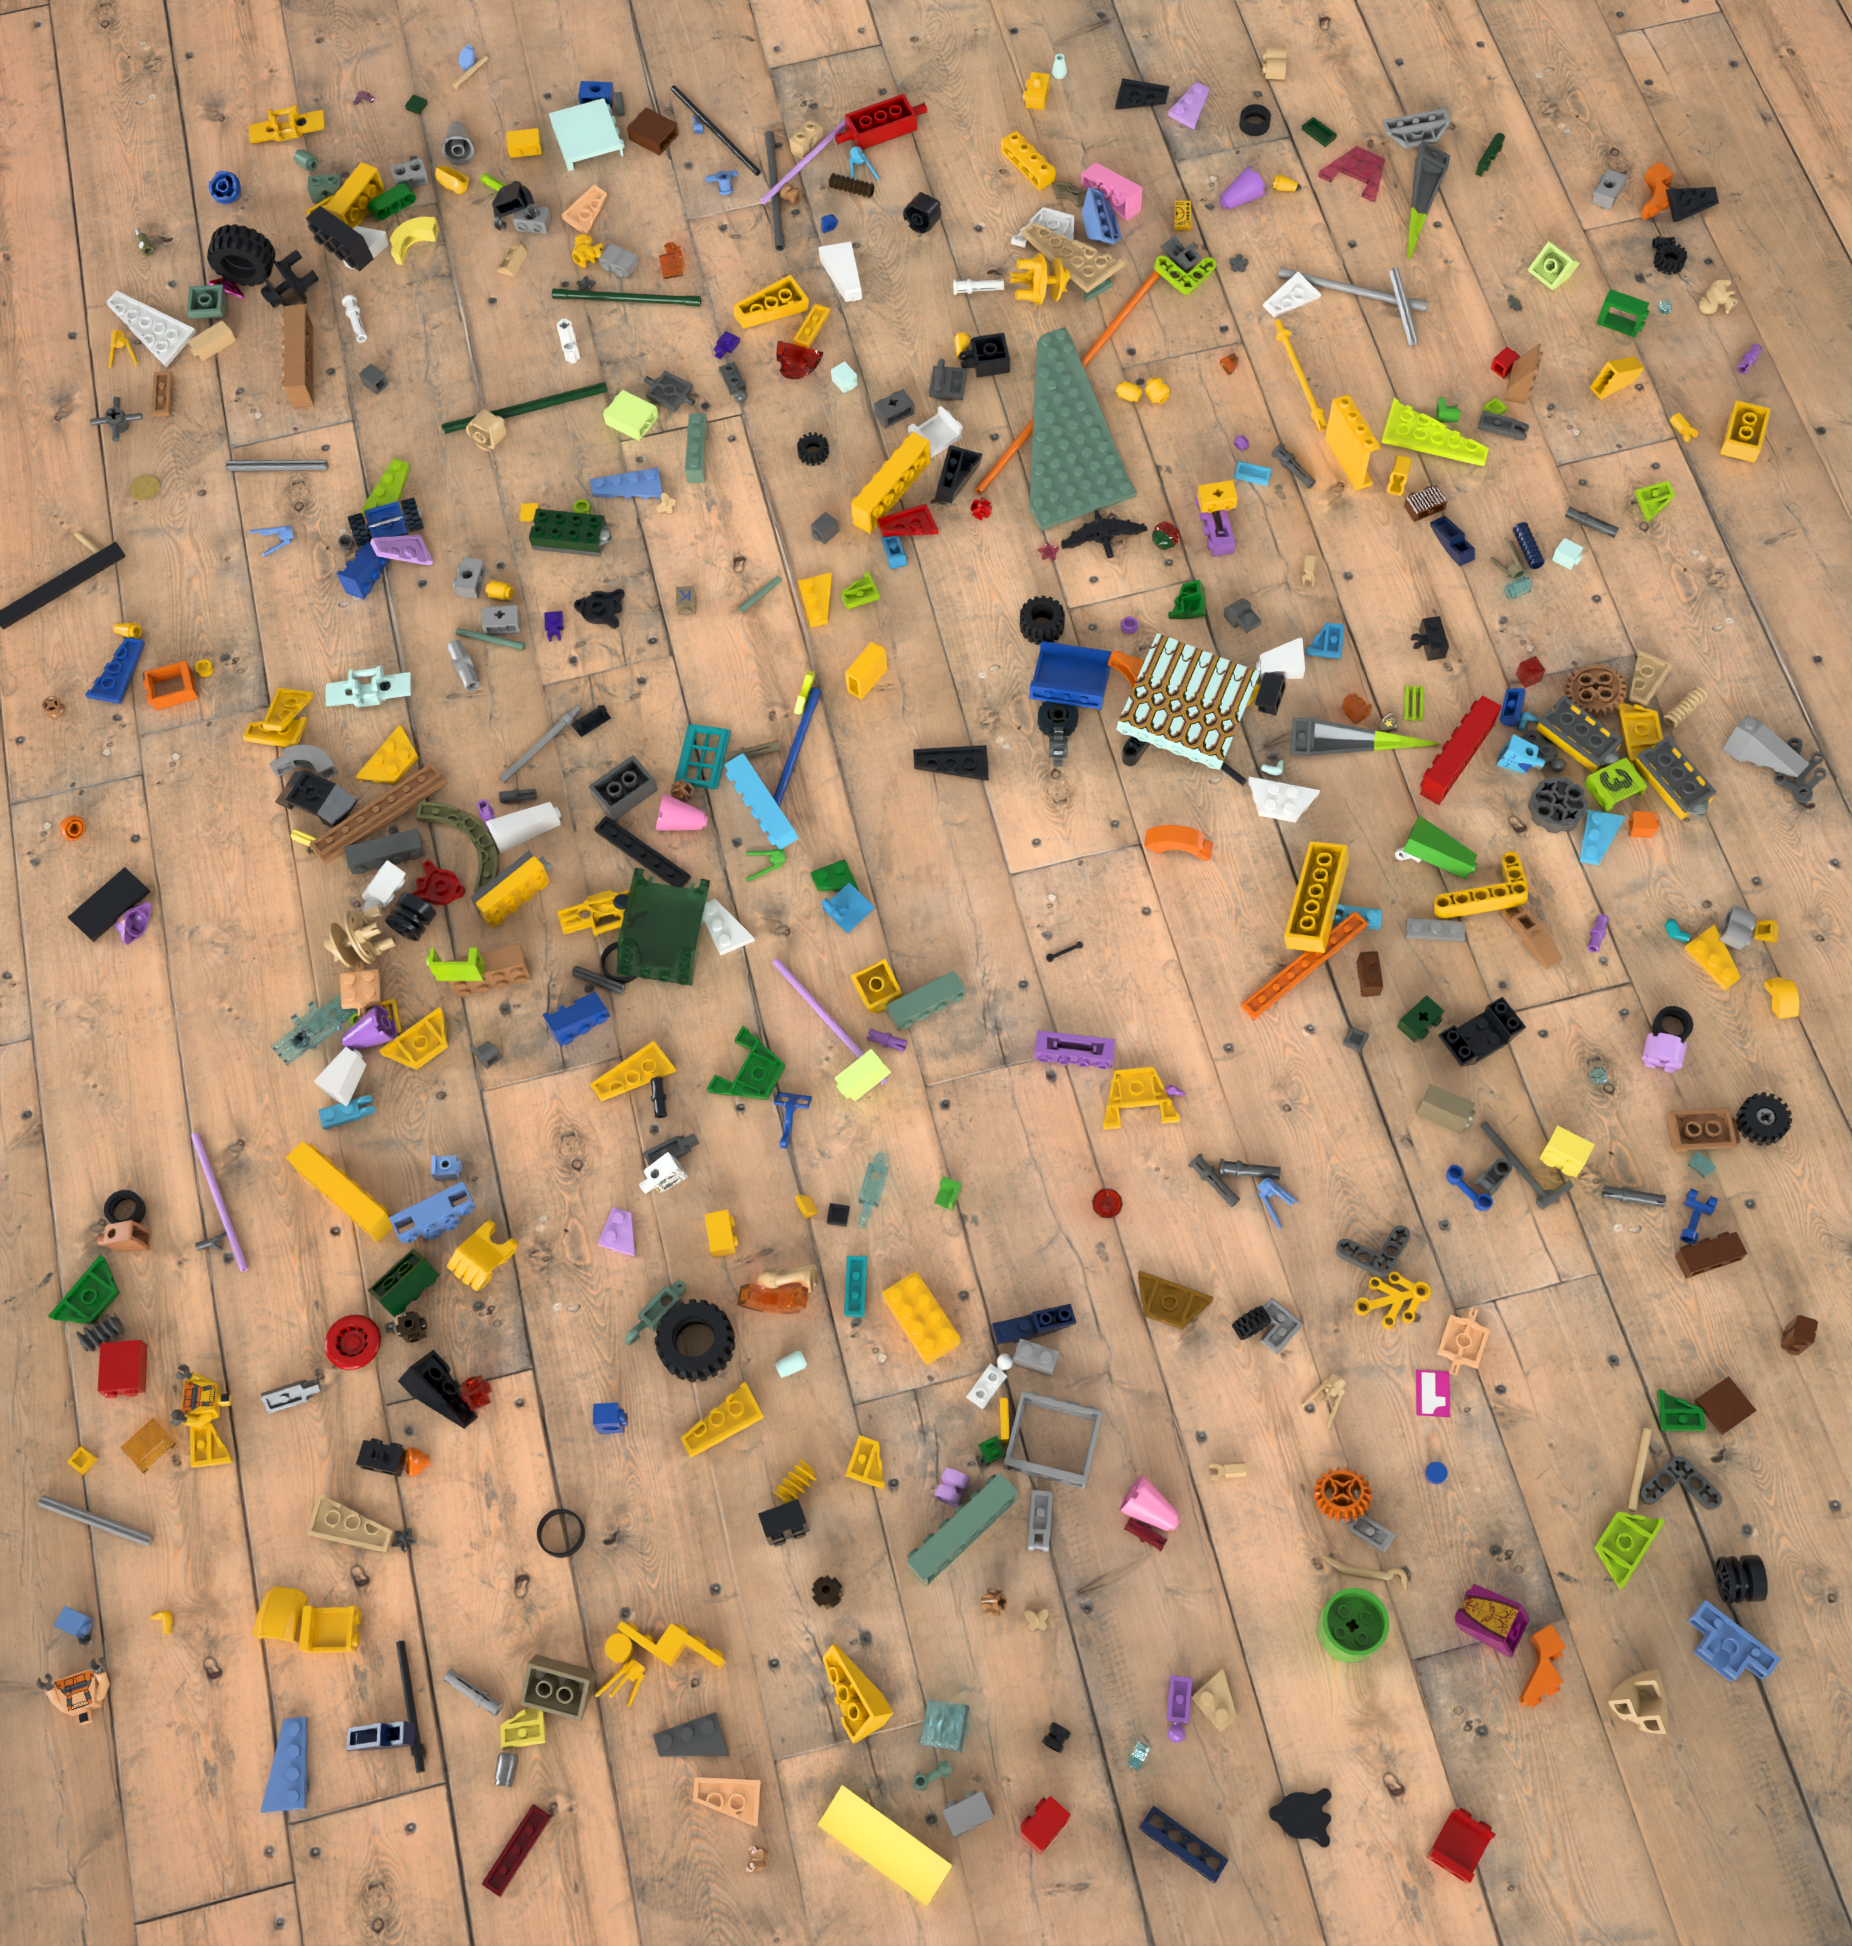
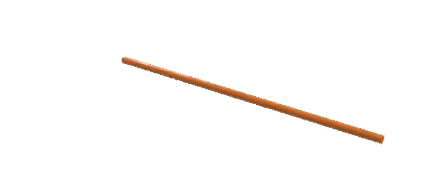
(1085, 361)

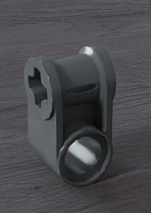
(1493, 1178)

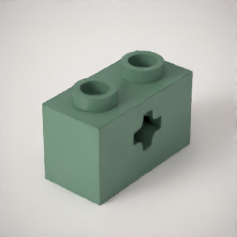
(323, 186)

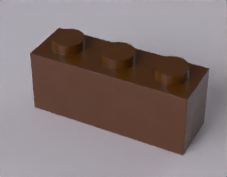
(1710, 1254)

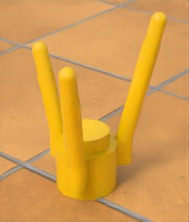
(118, 341)
(631, 1671)

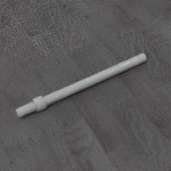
(565, 720)

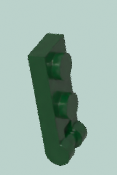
(1490, 154)

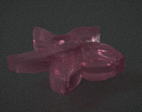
(1048, 551)

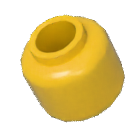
(1157, 390)

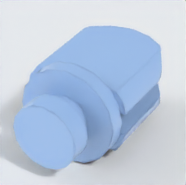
(467, 57)

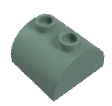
(207, 302)

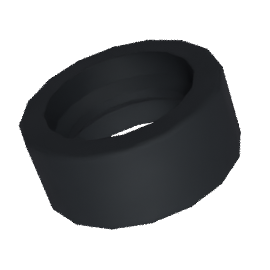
(1257, 111)
(1680, 1014)
(119, 1196)

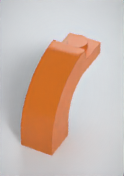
(1178, 838)

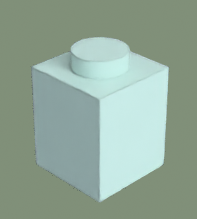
(844, 377)
(1568, 554)

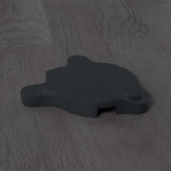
(601, 607)
(1303, 1816)

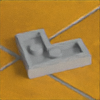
(1284, 1326)

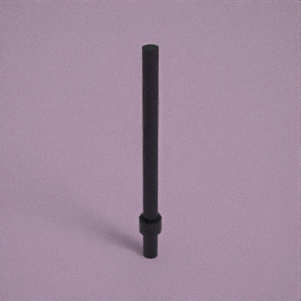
(418, 1748)

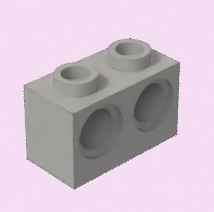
(410, 173)

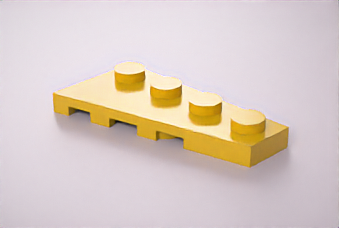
(633, 1072)

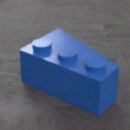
(362, 572)
(576, 1019)

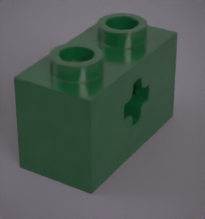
(1413, 1026)

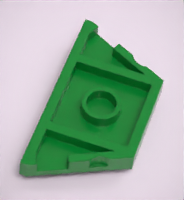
(88, 1296)

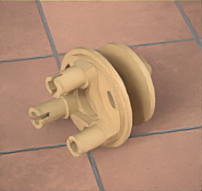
(359, 936)

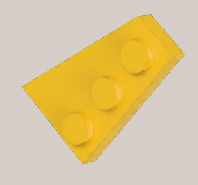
(816, 598)
(287, 737)
(1714, 957)

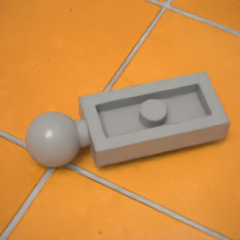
(1370, 1532)

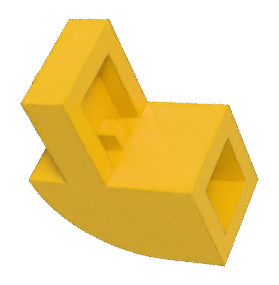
(1784, 997)

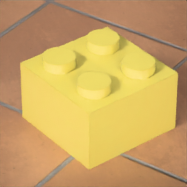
(1566, 1151)

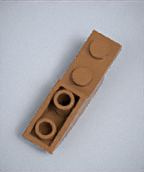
(1533, 935)

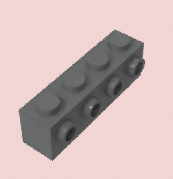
(375, 852)

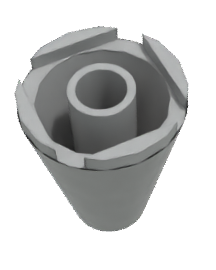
(457, 144)

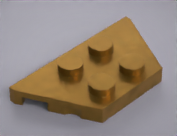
(1170, 1301)

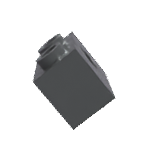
(894, 408)

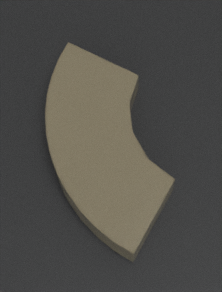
(1067, 191)

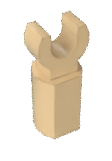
(1309, 570)
(1228, 1470)

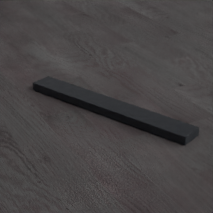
(60, 584)

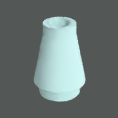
(1059, 67)

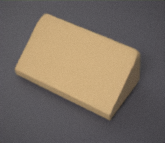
(512, 260)

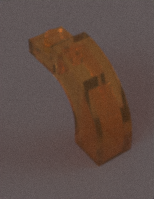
(773, 1300)

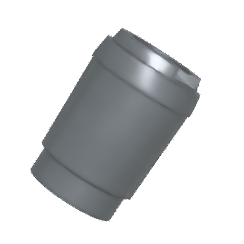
(505, 1769)

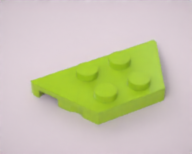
(1625, 1544)

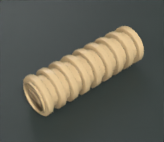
(1685, 707)

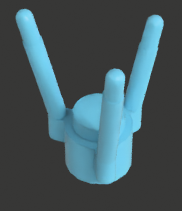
(858, 157)

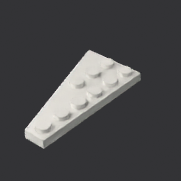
(156, 330)

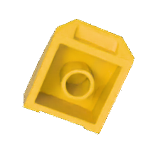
(876, 986)
(280, 1614)

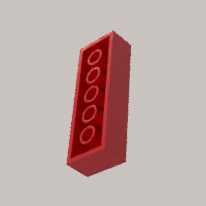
(1459, 750)

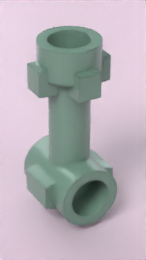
(921, 1781)

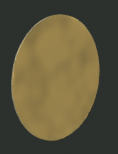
(144, 487)

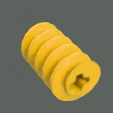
(796, 1482)

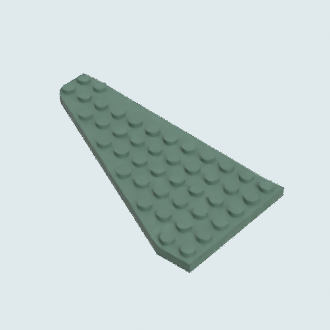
(1072, 448)

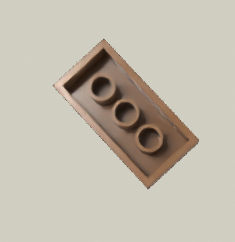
(502, 968)

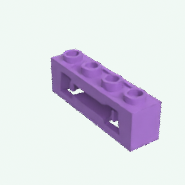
(1225, 541)
(1047, 1050)

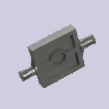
(669, 391)

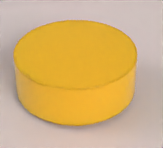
(204, 668)

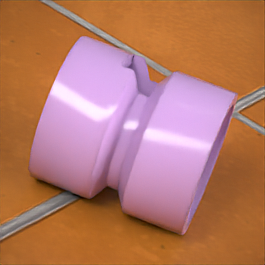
(952, 1486)

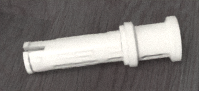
(971, 286)
(353, 312)

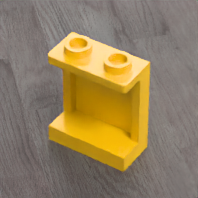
(330, 1629)

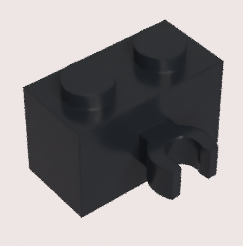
(1432, 638)
(381, 1457)

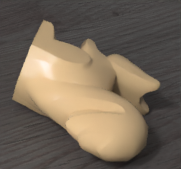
(1717, 295)

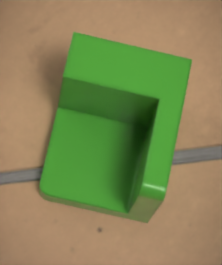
(1446, 413)
(948, 1193)

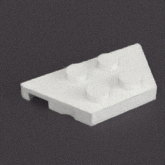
(1281, 799)

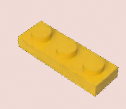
(811, 326)

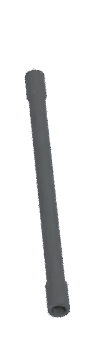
(778, 237)

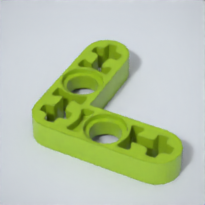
(1187, 278)

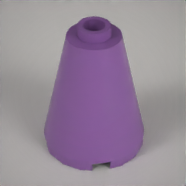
(1243, 189)
(370, 1030)

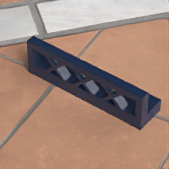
(1179, 1851)

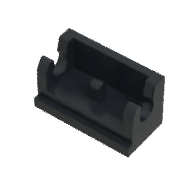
(1270, 693)

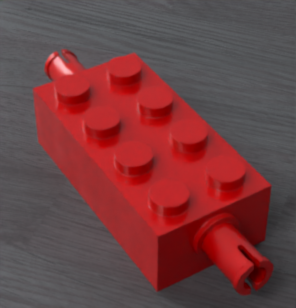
(881, 122)

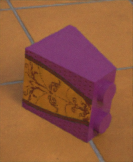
(1492, 1619)

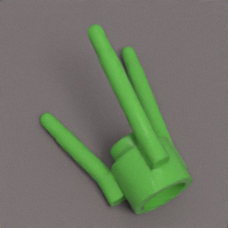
(775, 856)

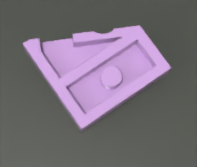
(619, 1232)

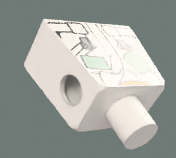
(663, 1174)

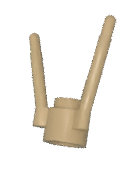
(1333, 1387)

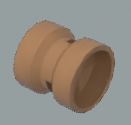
(792, 194)

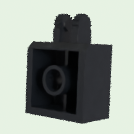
(987, 355)

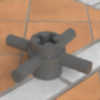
(116, 419)

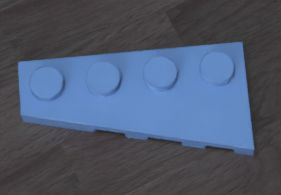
(638, 484)
(288, 1774)

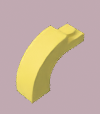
(410, 232)

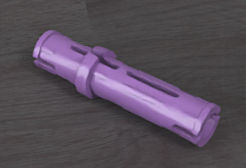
(486, 812)

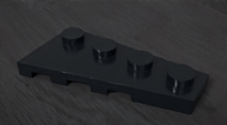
(957, 761)

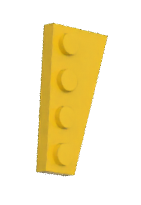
(730, 1417)

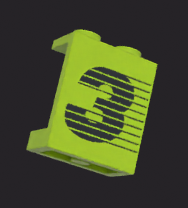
(1615, 784)

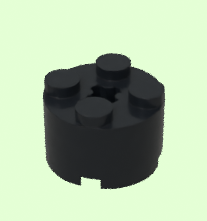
(922, 213)

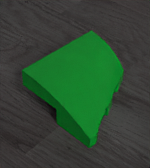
(1190, 601)

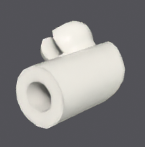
(1400, 855)

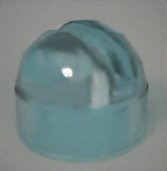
(1665, 306)
(1598, 1075)

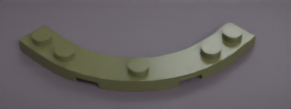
(472, 829)

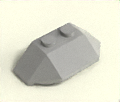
(1415, 128)

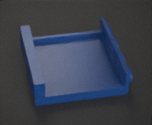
(1070, 675)

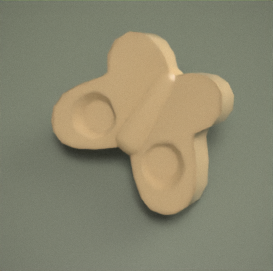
(666, 505)
(1036, 1620)

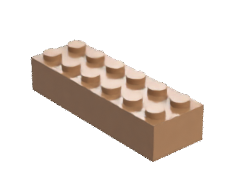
(298, 356)

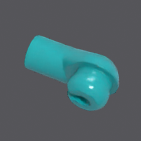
(1674, 931)

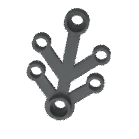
(1801, 787)

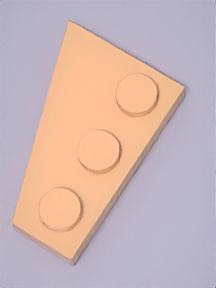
(730, 1796)

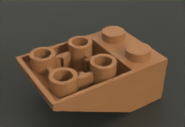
(1523, 376)

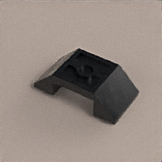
(317, 797)
(1483, 1033)

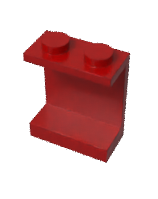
(1461, 1844)

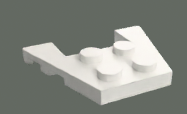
(1056, 221)

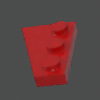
(908, 522)

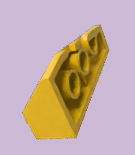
(860, 1700)

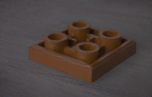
(1725, 1405)

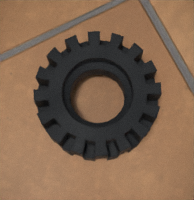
(1666, 265)
(812, 440)
(1251, 1323)

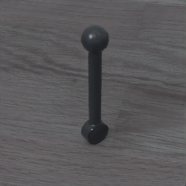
(1050, 957)

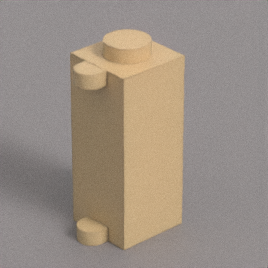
(211, 341)

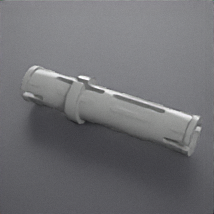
(480, 1697)

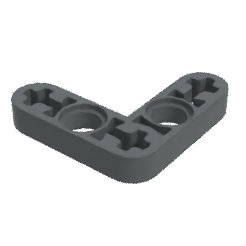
(1376, 1259)
(1677, 1476)

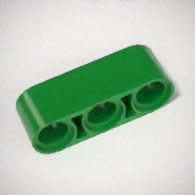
(391, 201)

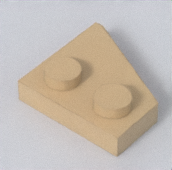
(1216, 1701)

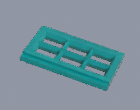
(688, 746)

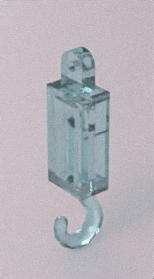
(872, 1190)

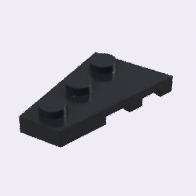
(1140, 94)

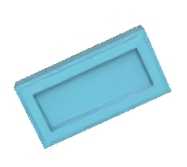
(1252, 473)

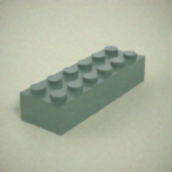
(963, 1529)

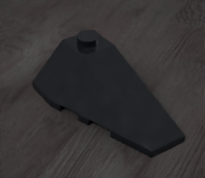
(433, 1385)

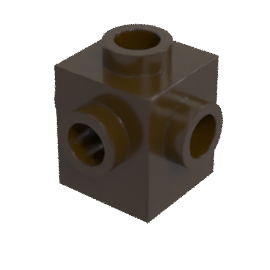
(411, 1327)
(832, 1598)

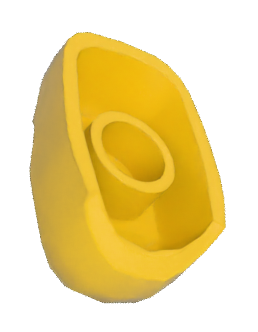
(452, 179)

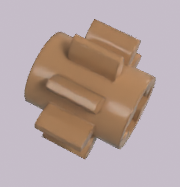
(682, 790)
(993, 1602)

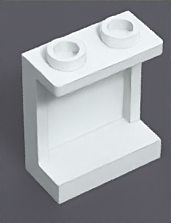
(939, 430)

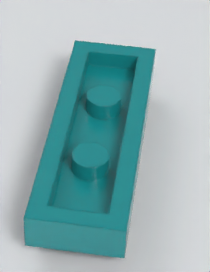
(855, 1286)

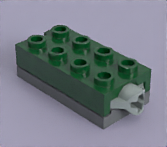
(569, 532)

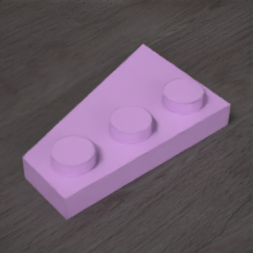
(1190, 105)
(403, 548)

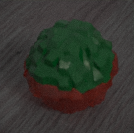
(1165, 535)

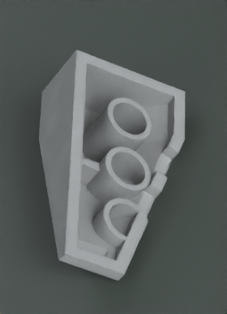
(1760, 745)

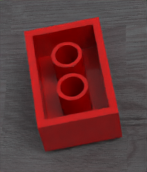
(1045, 1824)

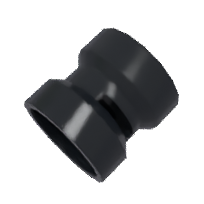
(1056, 1737)

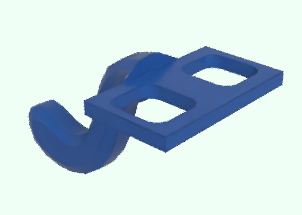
(790, 1106)

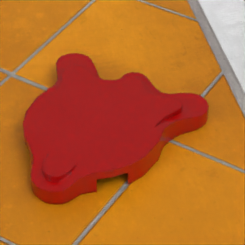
(438, 885)

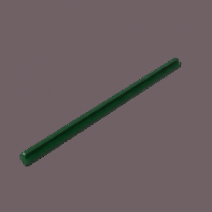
(531, 405)

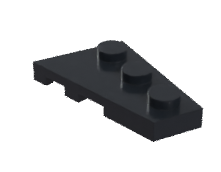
(1690, 201)

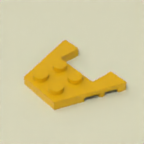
(1136, 1089)

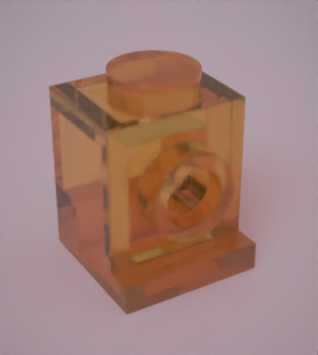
(1356, 708)

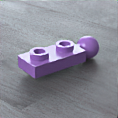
(1178, 1706)

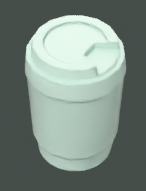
(791, 1364)

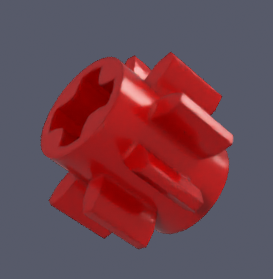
(981, 508)

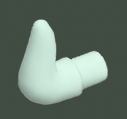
(1273, 770)

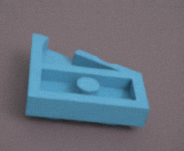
(1328, 642)

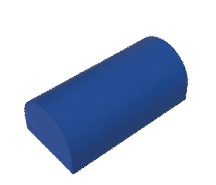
(1512, 706)

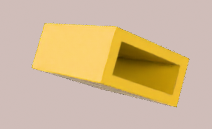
(866, 670)

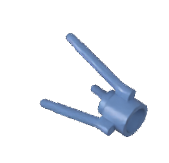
(284, 532)
(1270, 1189)

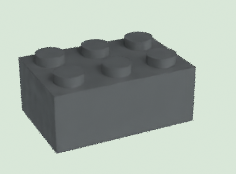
(623, 788)

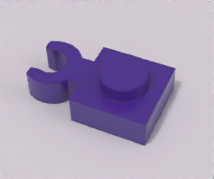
(553, 624)

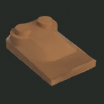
(1702, 1129)

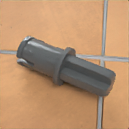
(517, 795)

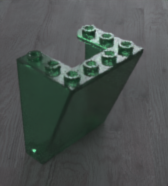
(661, 930)

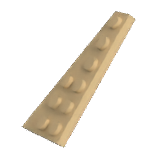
(1085, 264)

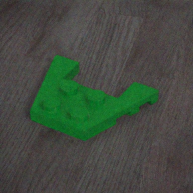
(757, 1075)

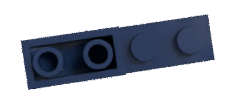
(1033, 1325)

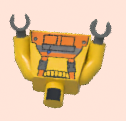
(200, 1400)

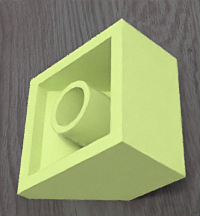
(1553, 265)

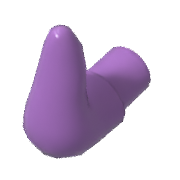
(1172, 1090)

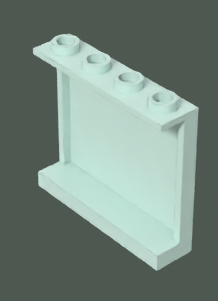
(586, 131)

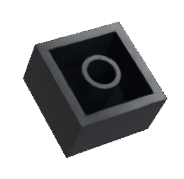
(784, 1523)

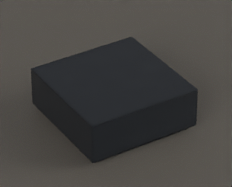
(838, 1214)

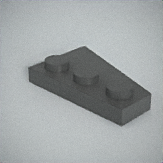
(695, 1738)

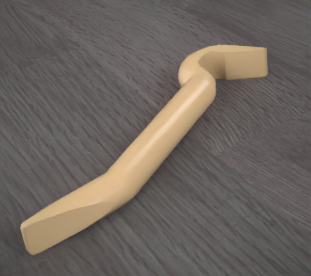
(1370, 1573)

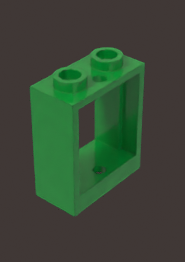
(1627, 304)

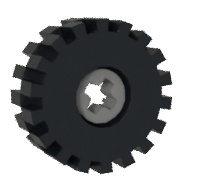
(1764, 1131)

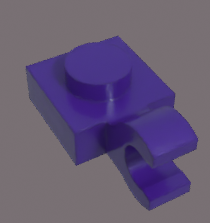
(726, 343)

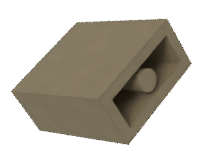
(1446, 1109)

